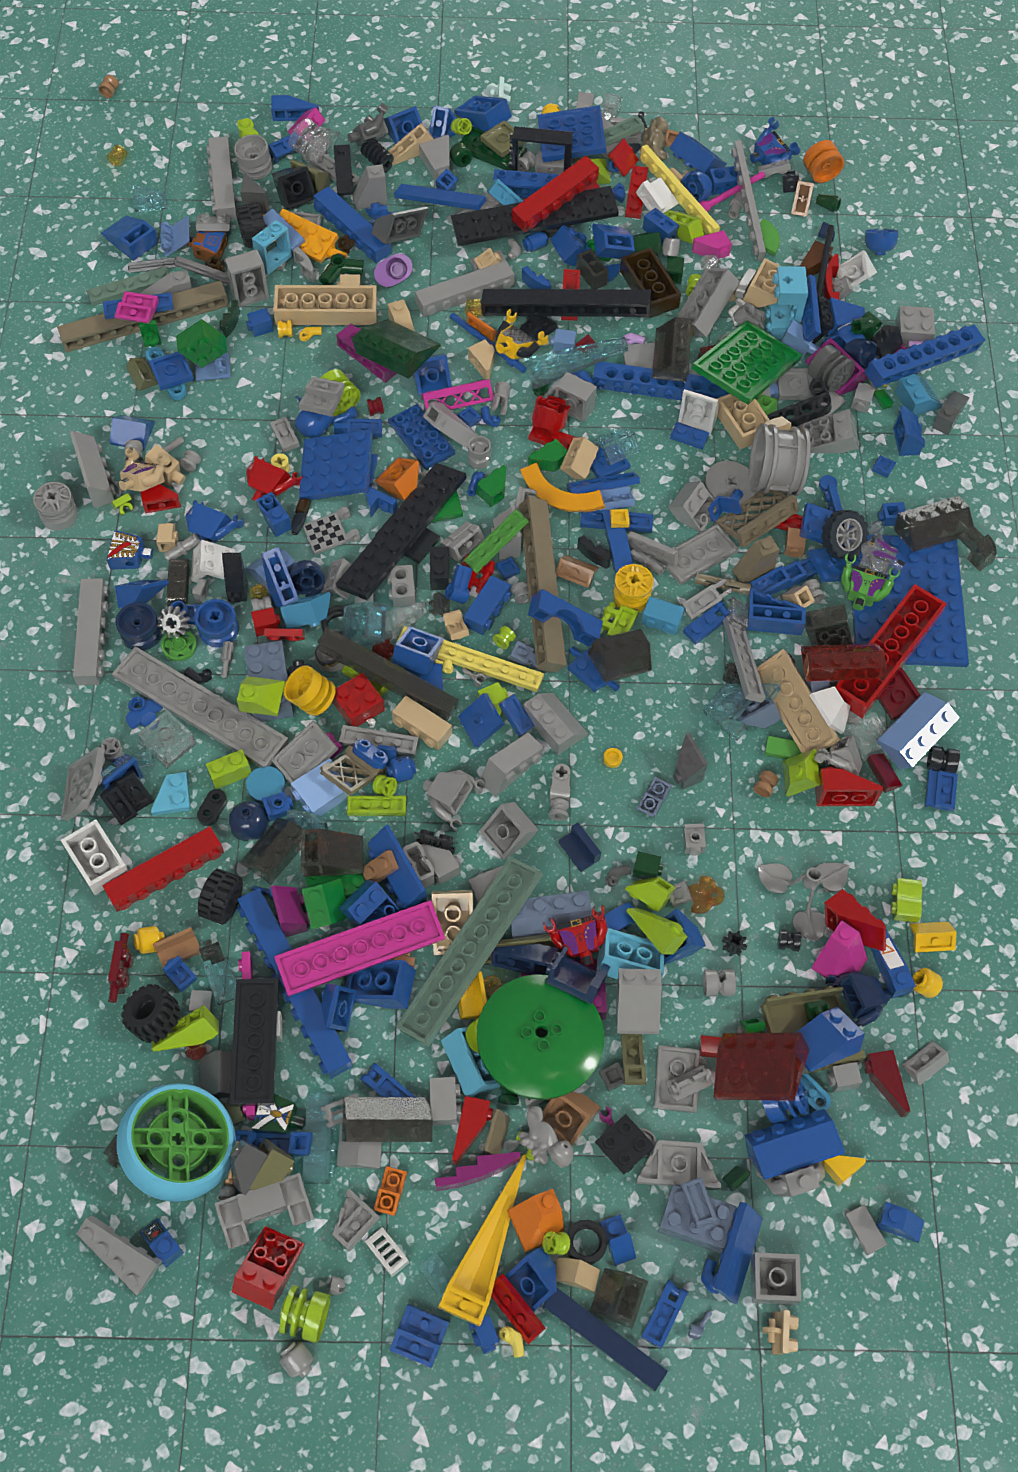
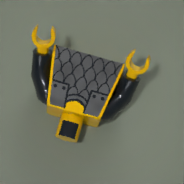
(515, 342)

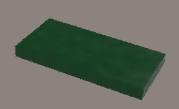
(484, 153)

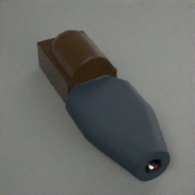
(300, 516)

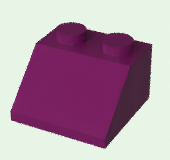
(289, 910)

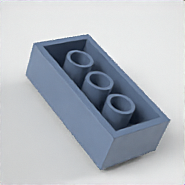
(269, 662)

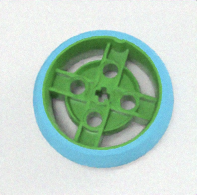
(136, 1142)

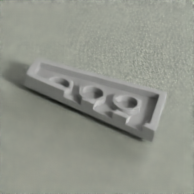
(124, 1259)

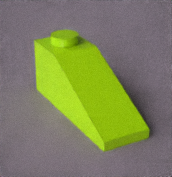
(689, 226)
(662, 932)
(191, 1030)

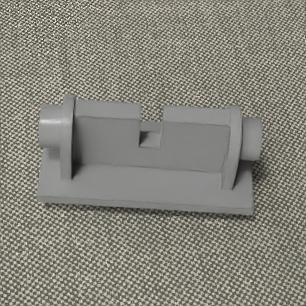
(690, 1083)

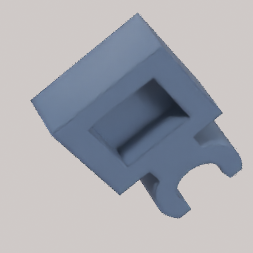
(523, 654)

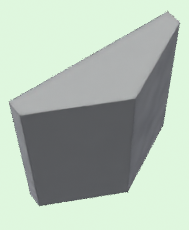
(358, 1154)

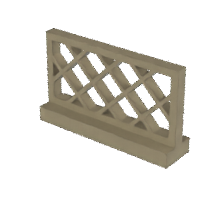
(762, 521)

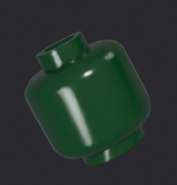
(460, 155)

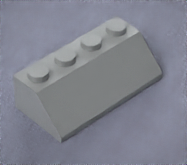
(708, 299)
(93, 469)

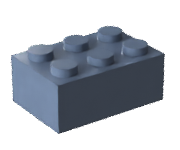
(680, 1225)

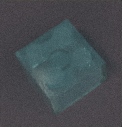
(365, 623)

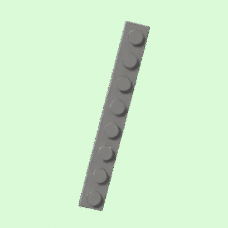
(749, 203)

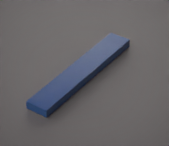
(440, 197)

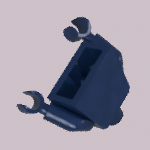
(862, 995)

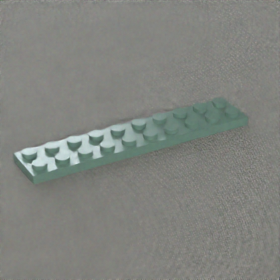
(469, 951)

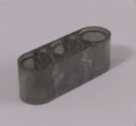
(178, 581)

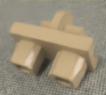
(779, 1332)

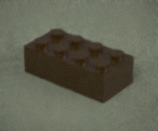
(645, 272)

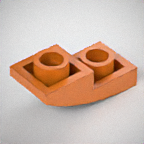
(390, 1190)

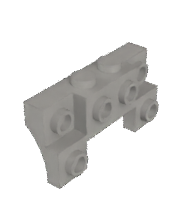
(260, 1204)

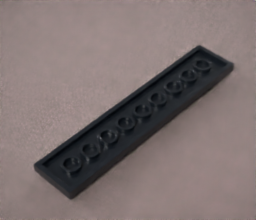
(497, 221)
(401, 531)

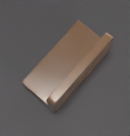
(576, 570)
(180, 944)

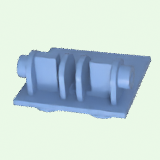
(174, 236)
(215, 370)

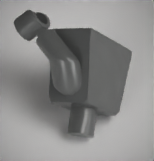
(371, 128)

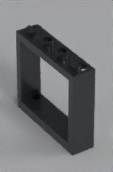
(541, 136)

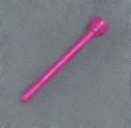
(708, 204)

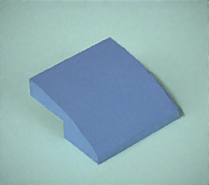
(617, 498)

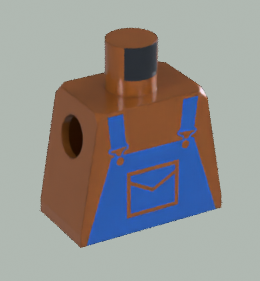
(208, 244)

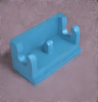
(502, 193)

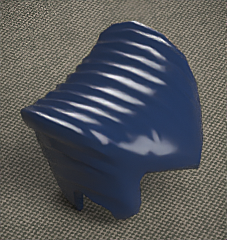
(862, 351)

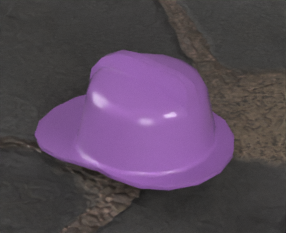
(393, 270)

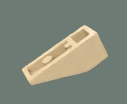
(409, 146)

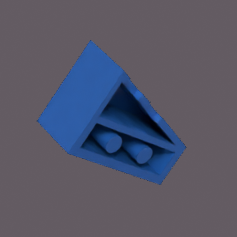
(773, 615)

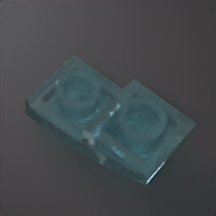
(303, 817)

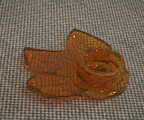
(702, 893)

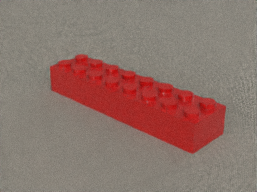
(898, 639)

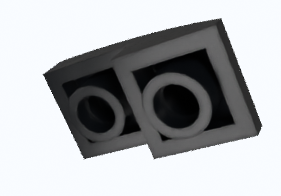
(595, 554)

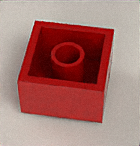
(358, 701)

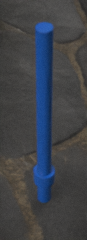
(513, 363)

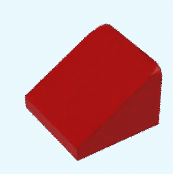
(709, 1046)

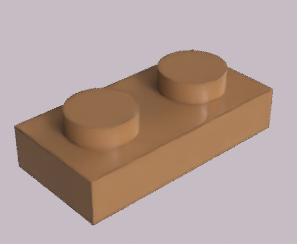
(380, 867)

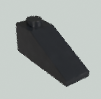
(343, 169)
(235, 577)

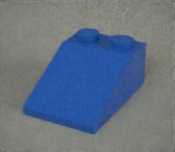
(484, 111)
(383, 984)
(831, 1038)

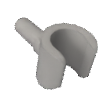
(475, 677)

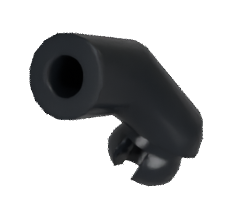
(204, 676)

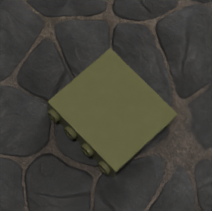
(788, 1015)

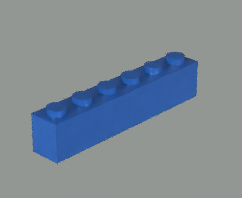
(350, 223)

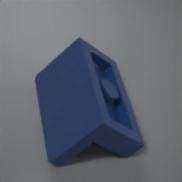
(580, 848)

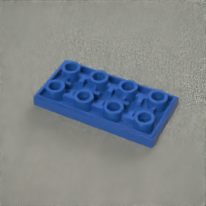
(421, 437)
(738, 1252)

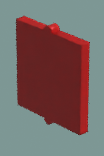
(623, 157)

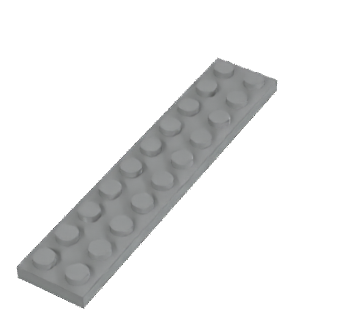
(200, 707)

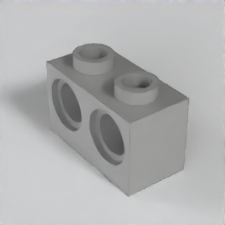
(403, 585)

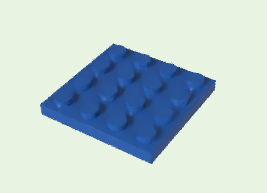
(587, 132)
(336, 465)

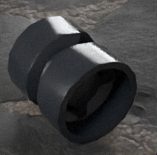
(942, 759)

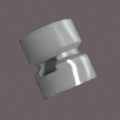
(479, 452)
(719, 982)

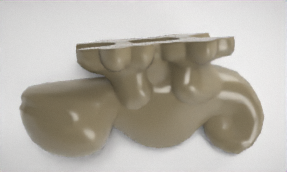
(655, 137)

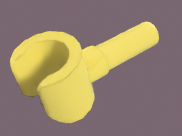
(447, 665)

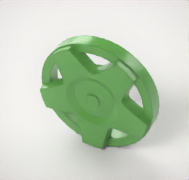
(179, 646)

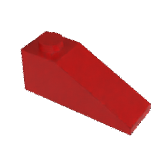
(472, 1123)

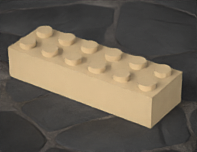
(326, 304)

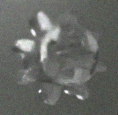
(710, 262)

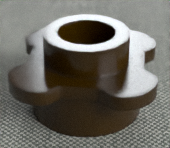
(342, 243)

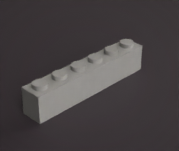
(222, 177)
(463, 288)
(90, 632)

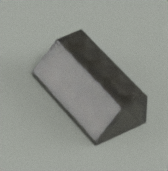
(672, 350)
(934, 523)
(387, 1119)

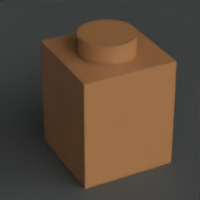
(794, 543)

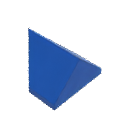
(441, 122)

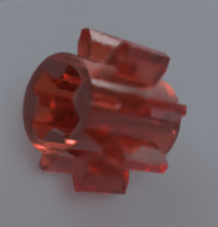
(384, 649)

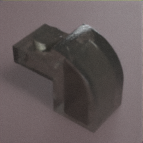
(982, 548)

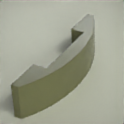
(633, 1059)

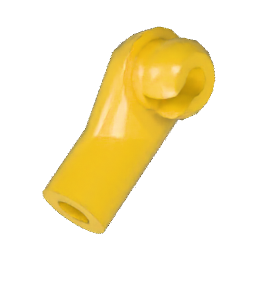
(308, 332)

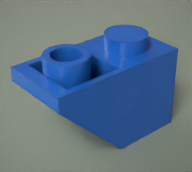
(274, 514)

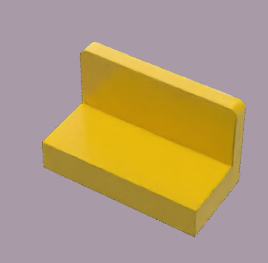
(933, 937)
(474, 999)

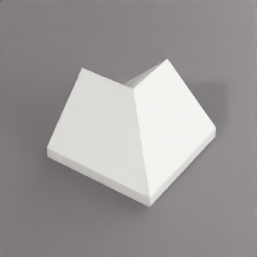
(857, 269)
(832, 708)

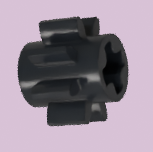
(733, 948)

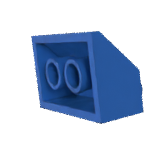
(695, 154)

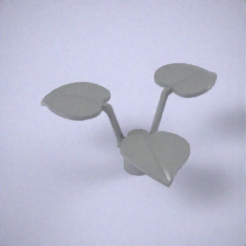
(833, 878)

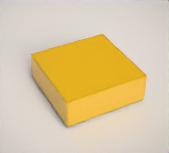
(619, 518)

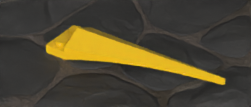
(474, 1279)

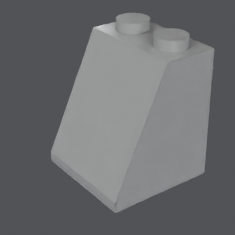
(638, 1001)

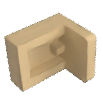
(455, 625)

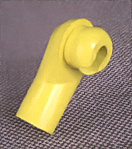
(513, 1338)

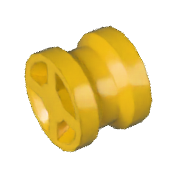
(285, 328)

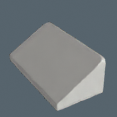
(926, 1063)

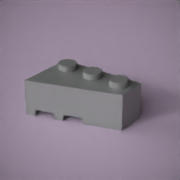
(511, 763)

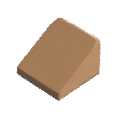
(670, 137)

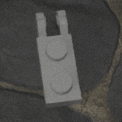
(704, 599)

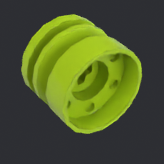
(350, 394)
(304, 1313)

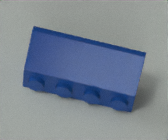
(404, 881)
(794, 1144)

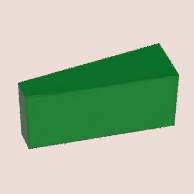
(883, 399)

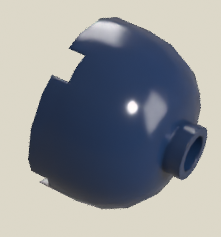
(307, 577)
(248, 821)

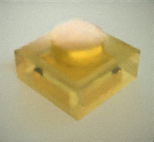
(473, 307)

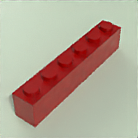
(555, 193)
(163, 869)

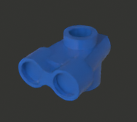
(190, 610)

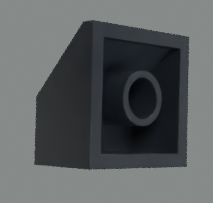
(293, 186)

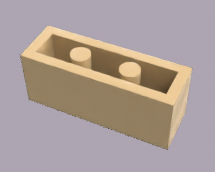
(421, 723)

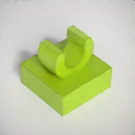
(122, 502)

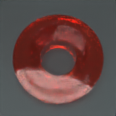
(196, 1051)

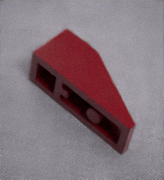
(886, 1077)

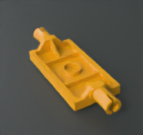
(318, 240)

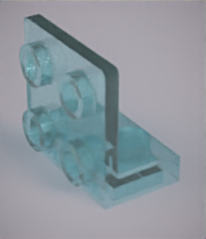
(617, 445)

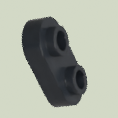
(212, 806)

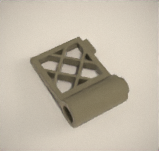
(357, 765)

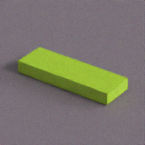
(376, 806)

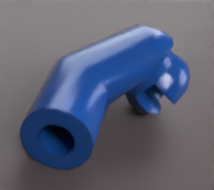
(350, 414)
(492, 421)
(476, 477)

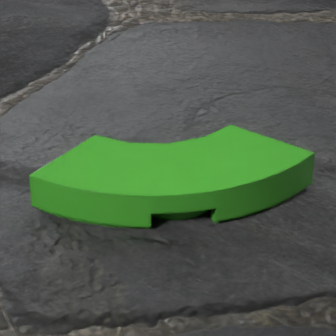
(770, 237)

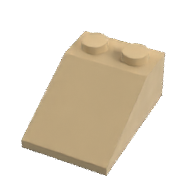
(452, 911)

